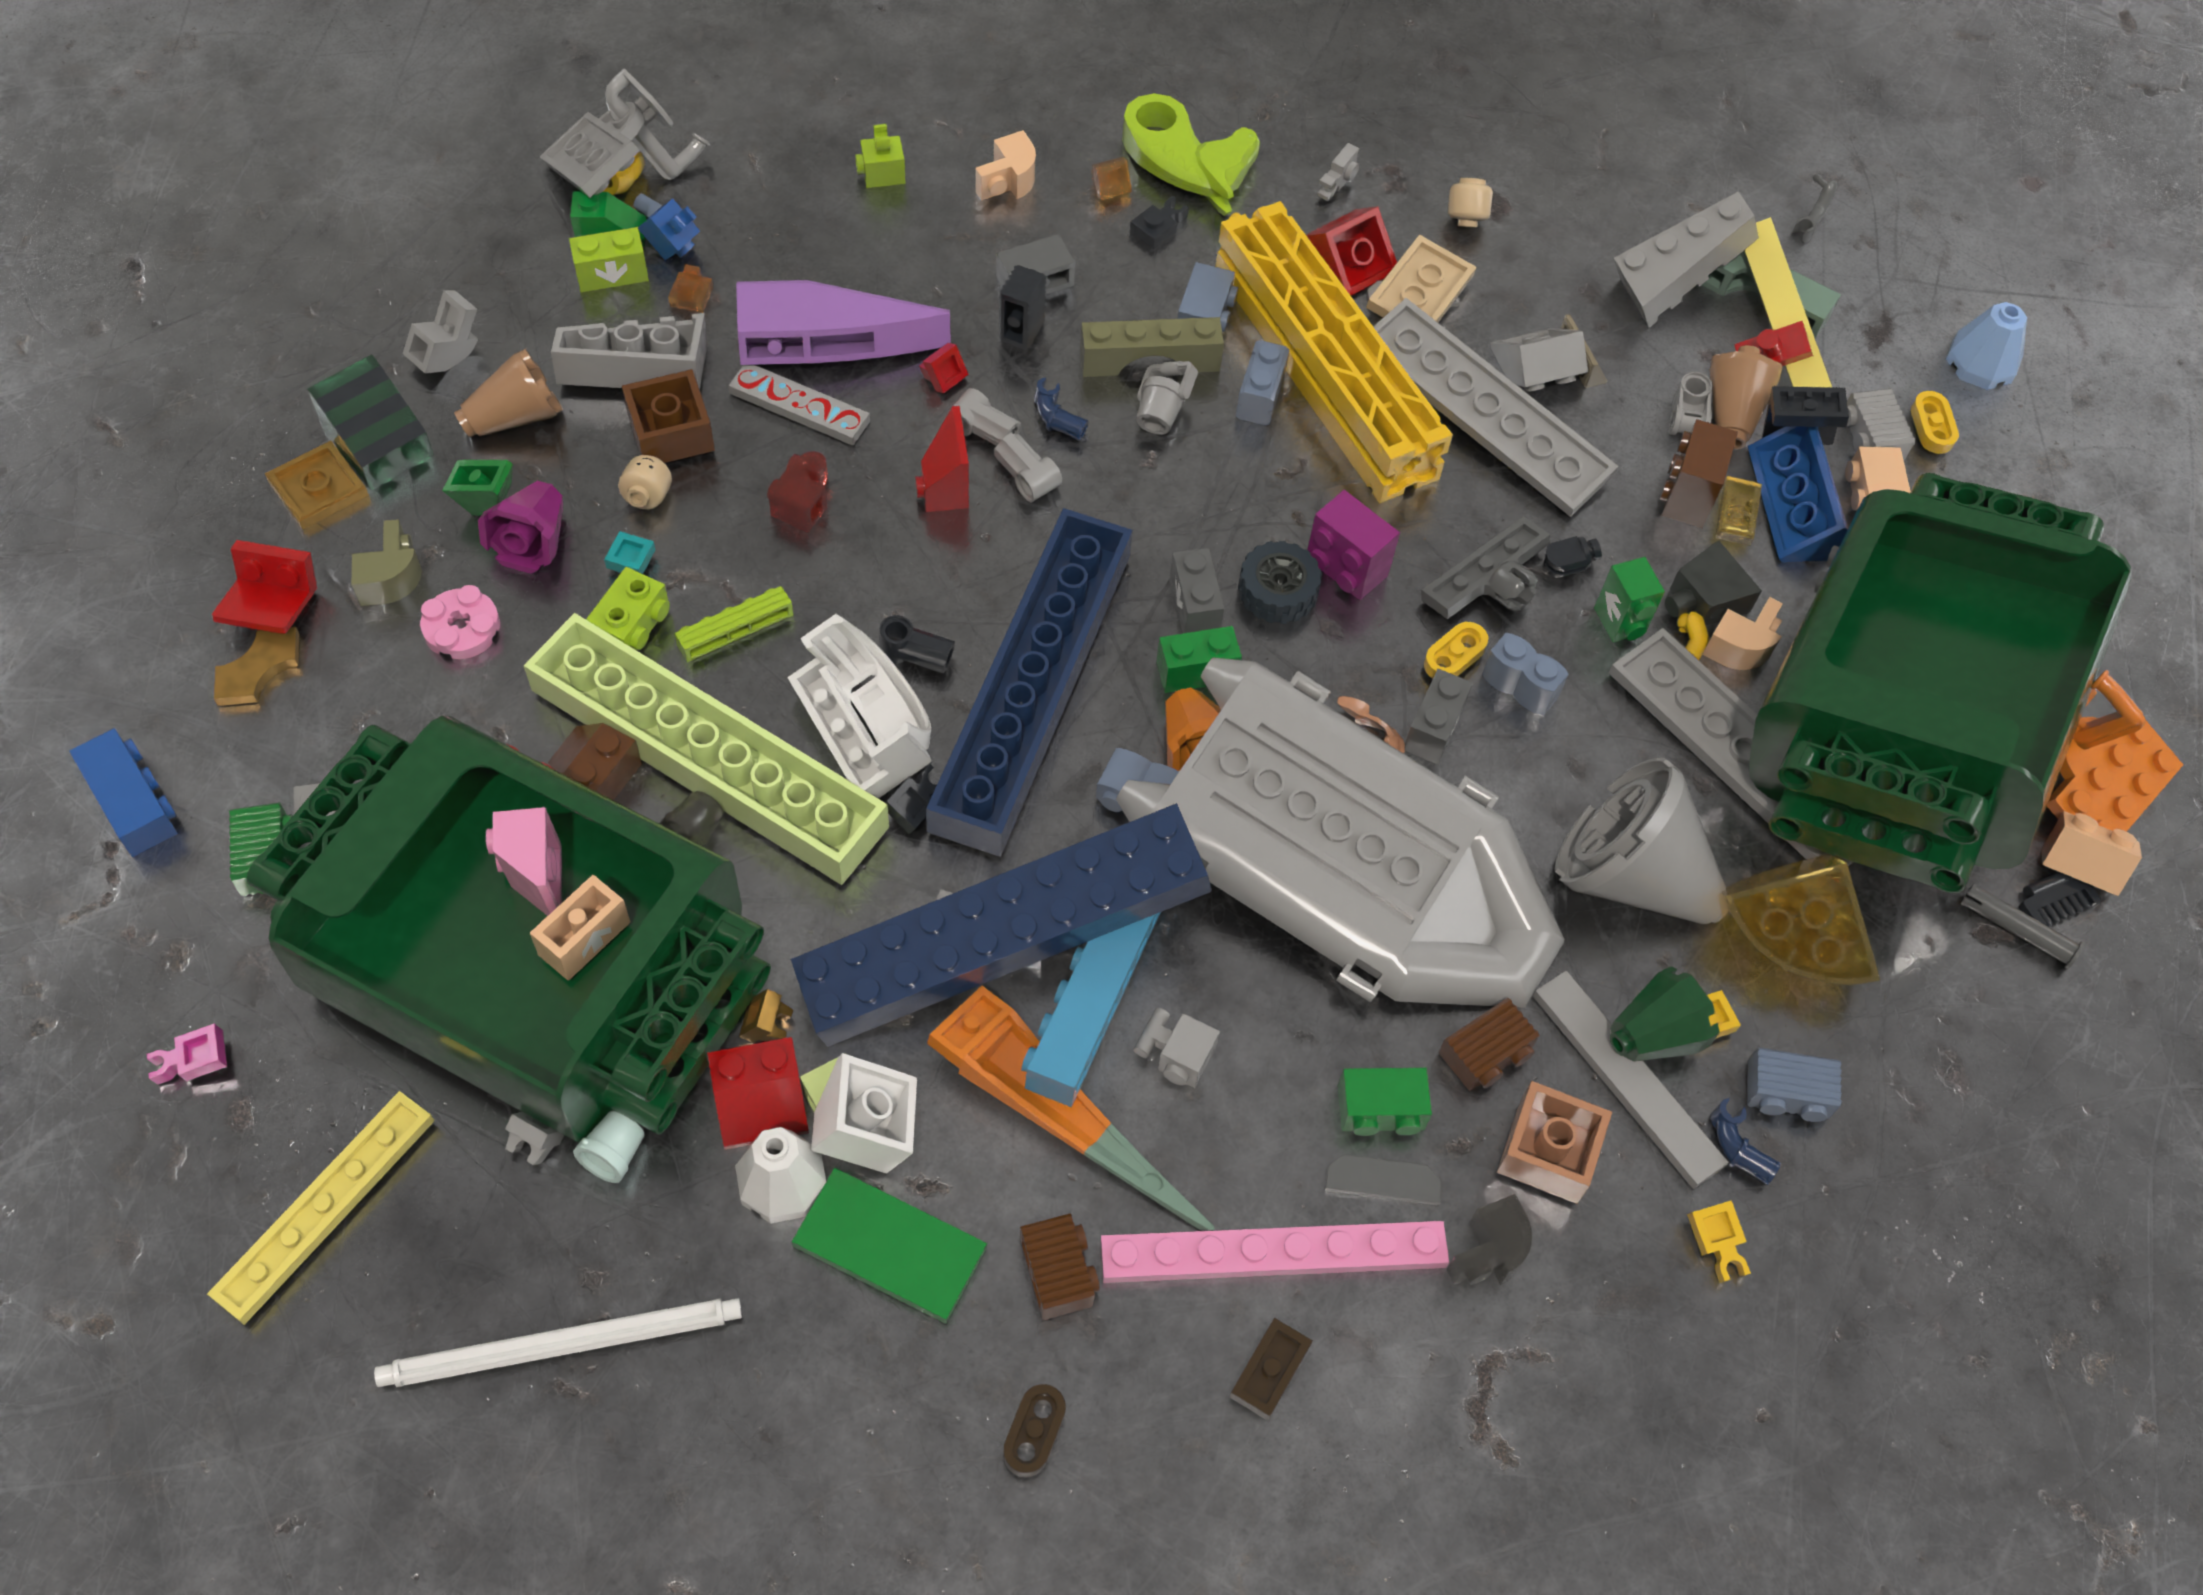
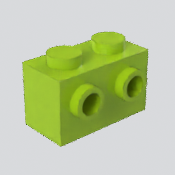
(631, 608)

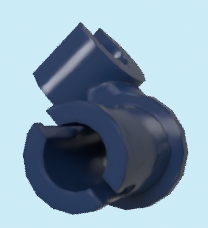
(1054, 416)
(1738, 1149)

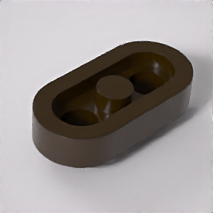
(1033, 1431)

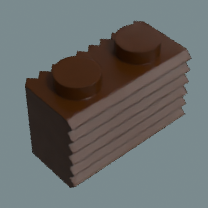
(1489, 1045)
(1058, 1266)

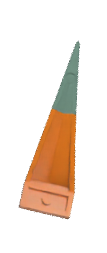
(989, 1048)

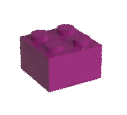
(1352, 544)

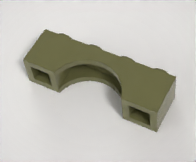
(1114, 344)

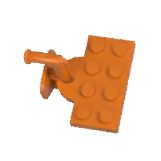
(2113, 763)

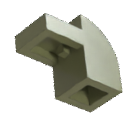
(389, 573)

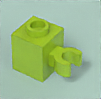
(881, 159)

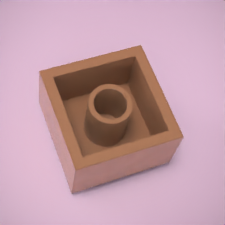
(1554, 1142)

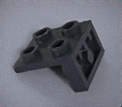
(1807, 408)

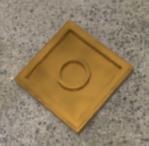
(316, 484)

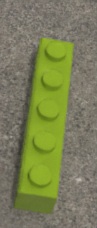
(734, 623)

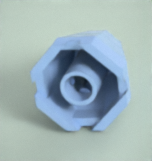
(1990, 346)

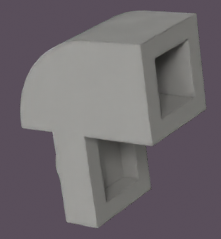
(447, 339)

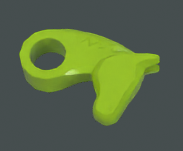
(1177, 155)

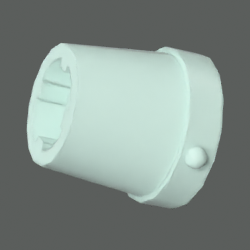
(610, 1147)

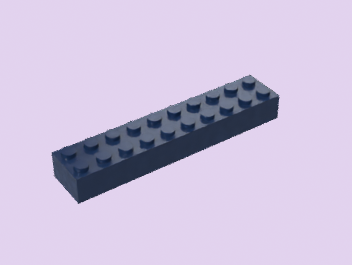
(1029, 683)
(1000, 925)

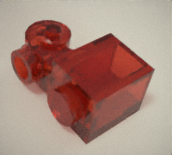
(800, 492)

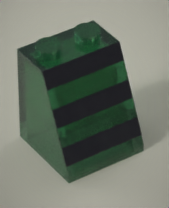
(370, 422)

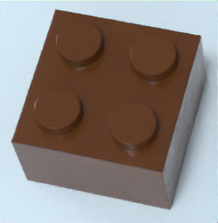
(669, 416)
(1697, 473)

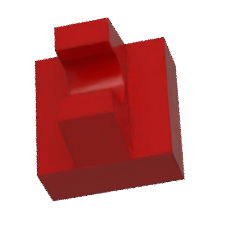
(944, 368)

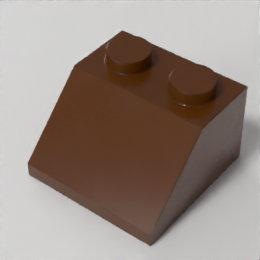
(598, 758)

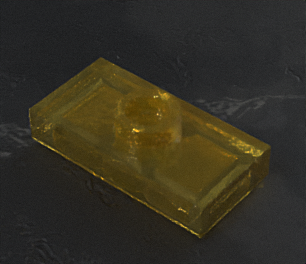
(1738, 511)

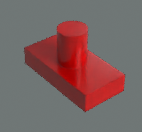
(1783, 344)

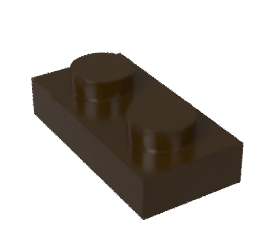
(1271, 1369)

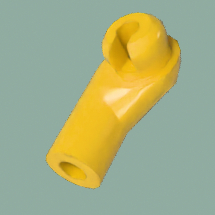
(1697, 631)

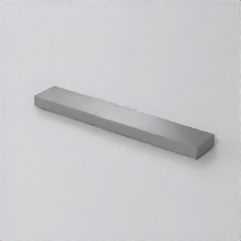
(1631, 1081)

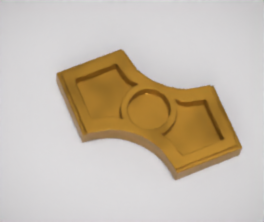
(246, 677)

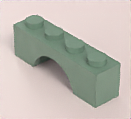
(1816, 298)

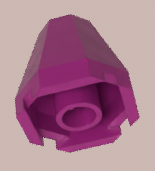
(524, 527)

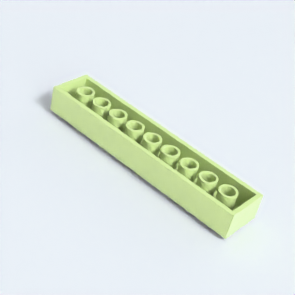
(710, 748)

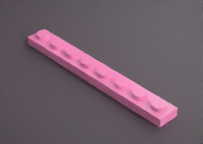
(1273, 1251)

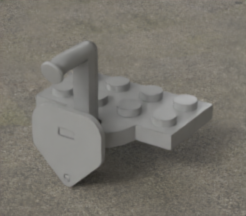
(604, 145)

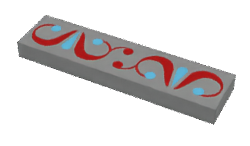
(799, 403)

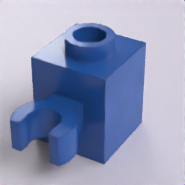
(670, 229)

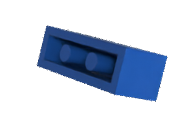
(125, 791)

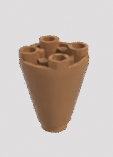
(1742, 389)
(509, 398)

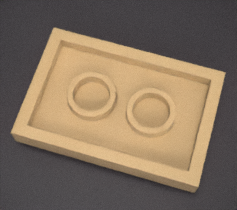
(1426, 277)

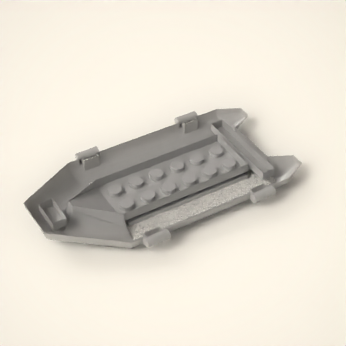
(1357, 846)

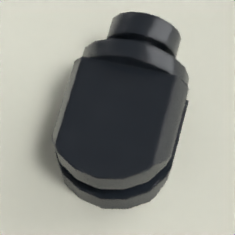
(1571, 556)

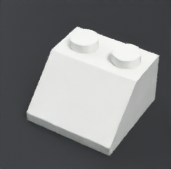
(866, 1115)

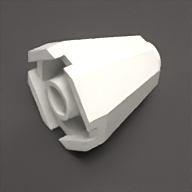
(780, 1175)

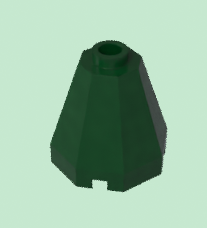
(1665, 1019)

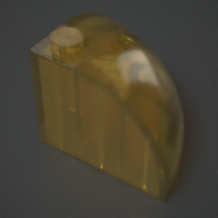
(1806, 920)

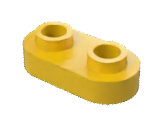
(1934, 422)
(1452, 652)

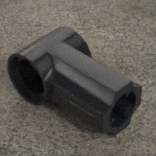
(915, 644)

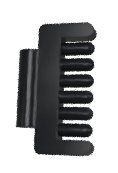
(2056, 891)

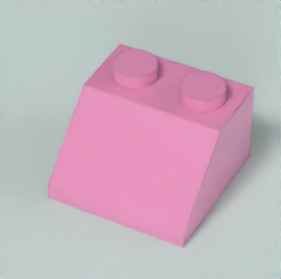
(528, 855)

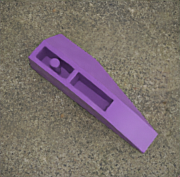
(830, 324)

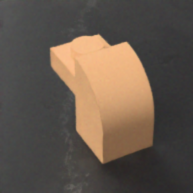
(1011, 169)
(1745, 643)

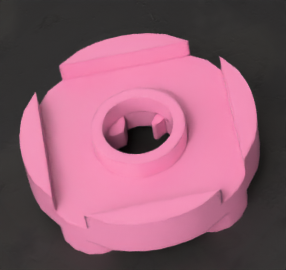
(459, 604)

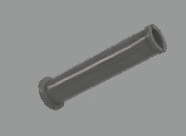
(2023, 925)

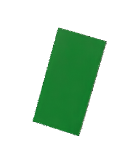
(890, 1245)

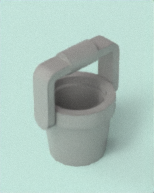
(1163, 397)

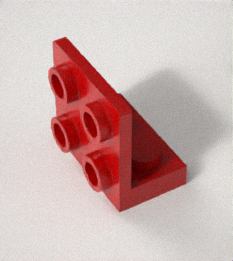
(269, 587)

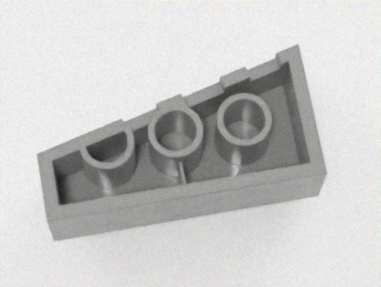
(629, 352)

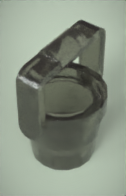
(695, 818)

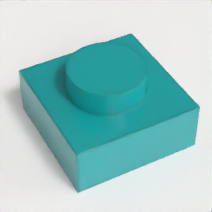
(629, 552)

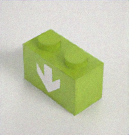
(609, 259)

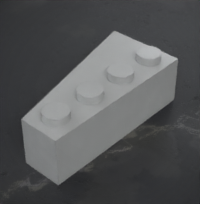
(1684, 255)

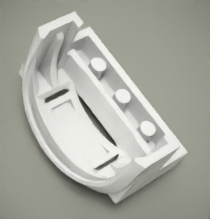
(885, 703)

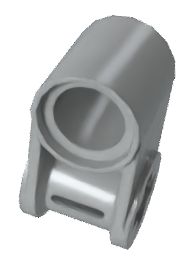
(1691, 402)

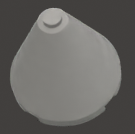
(1645, 848)

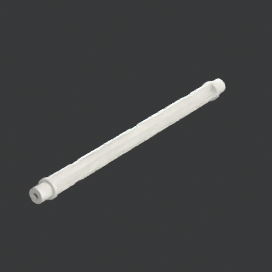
(557, 1342)

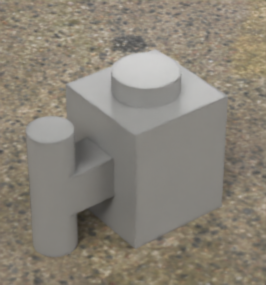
(1184, 1049)

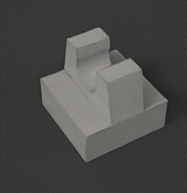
(538, 1135)

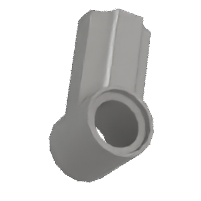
(983, 419)
(1031, 473)

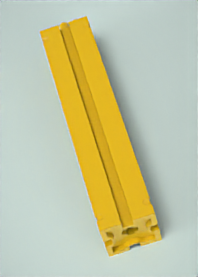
(1333, 353)

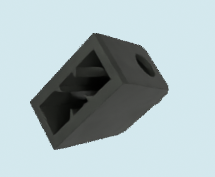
(1711, 586)

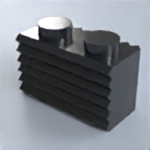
(1022, 307)

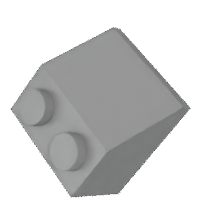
(1542, 357)

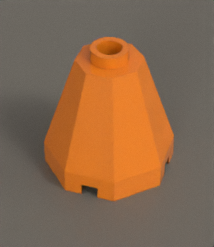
(1187, 721)

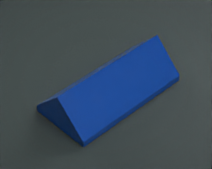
(1798, 494)

